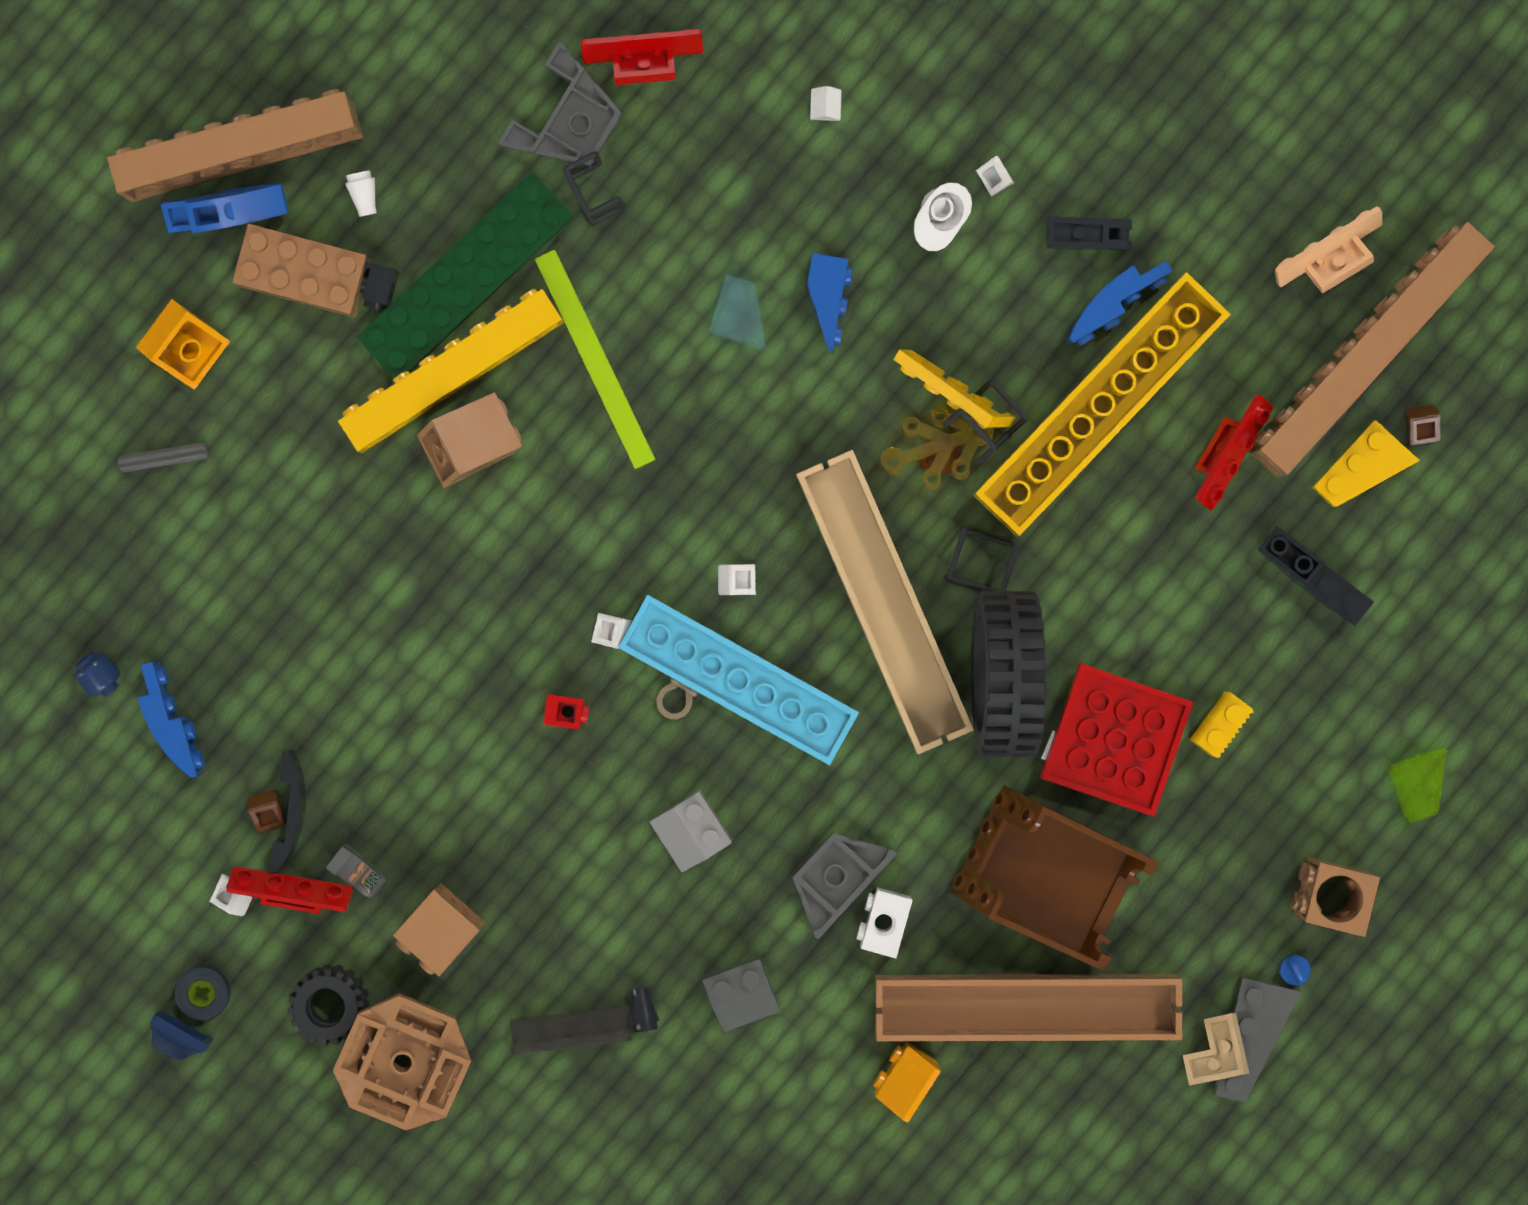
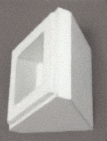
(825, 104)
(994, 176)

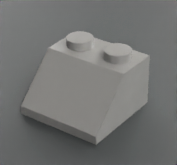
(691, 831)

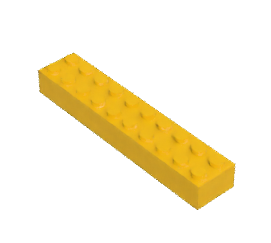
(1101, 404)

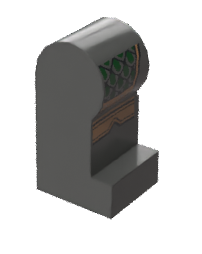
(357, 871)

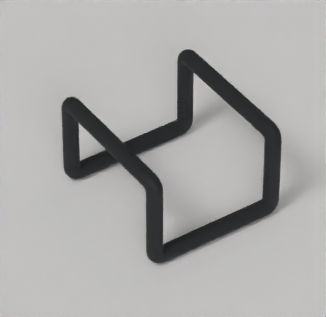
(589, 213)
(993, 446)
(963, 531)

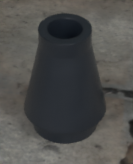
(643, 1012)

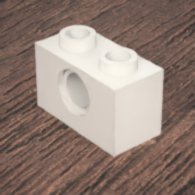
(884, 940)

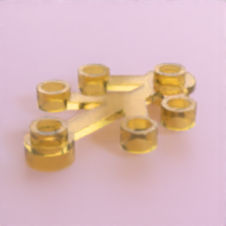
(941, 443)

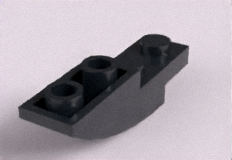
(1314, 576)

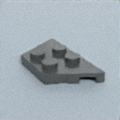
(837, 877)

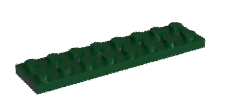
(465, 276)

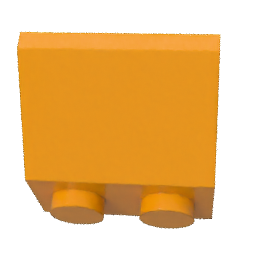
(182, 344)
(906, 1080)

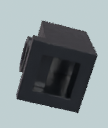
(378, 286)

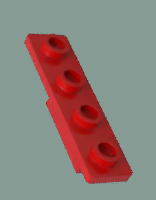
(642, 56)
(1228, 449)
(289, 891)

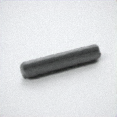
(163, 457)

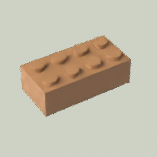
(301, 270)

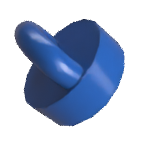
(1294, 969)

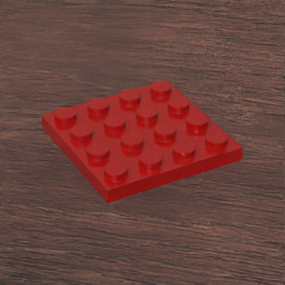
(1116, 739)

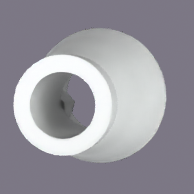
(362, 191)

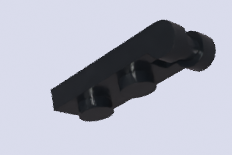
(1088, 233)

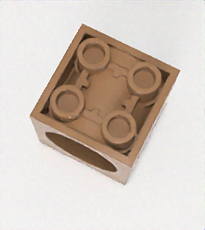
(1357, 911)
(438, 930)

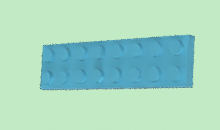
(738, 680)

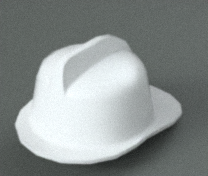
(942, 216)

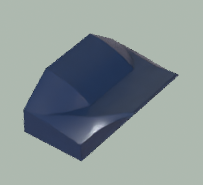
(177, 1037)

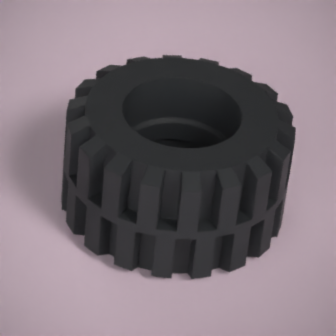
(305, 1015)

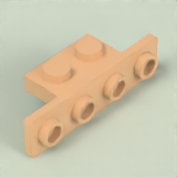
(1334, 256)

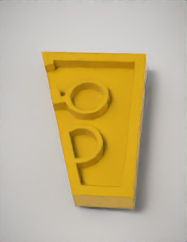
(1365, 463)

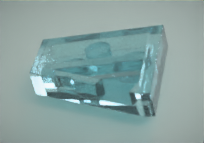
(738, 313)

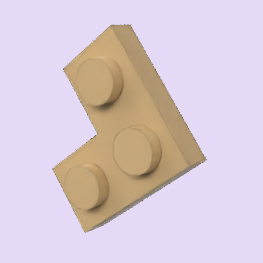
(1225, 1055)

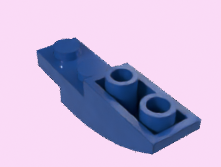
(225, 209)
(1106, 306)
(172, 734)

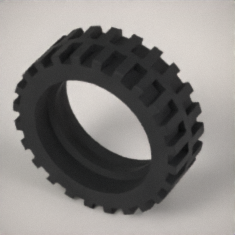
(1008, 673)

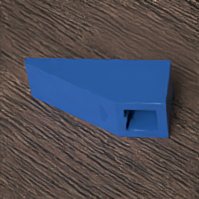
(825, 289)

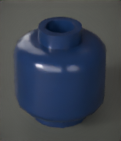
(97, 674)

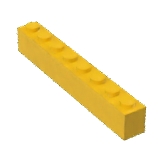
(450, 371)

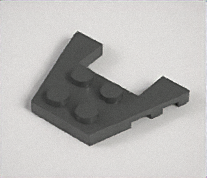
(579, 121)

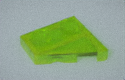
(1419, 783)

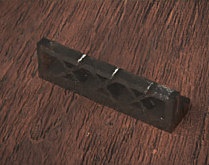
(571, 1030)

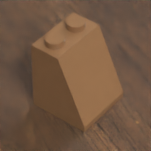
(469, 439)

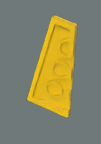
(954, 390)

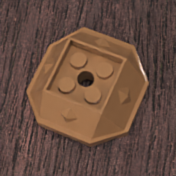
(396, 1093)

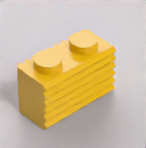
(1221, 724)

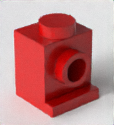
(554, 711)

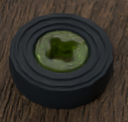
(204, 977)

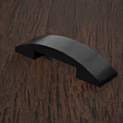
(291, 773)

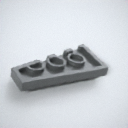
(1261, 1016)

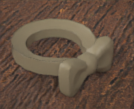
(689, 699)

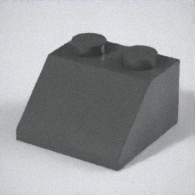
(741, 993)

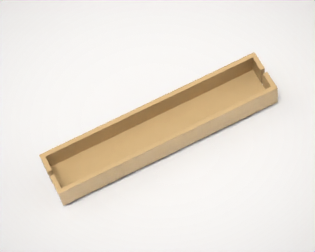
(884, 602)

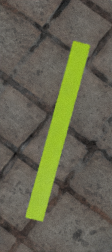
(594, 359)

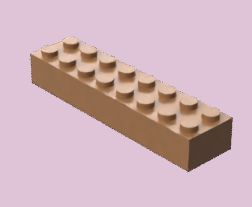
(235, 146)

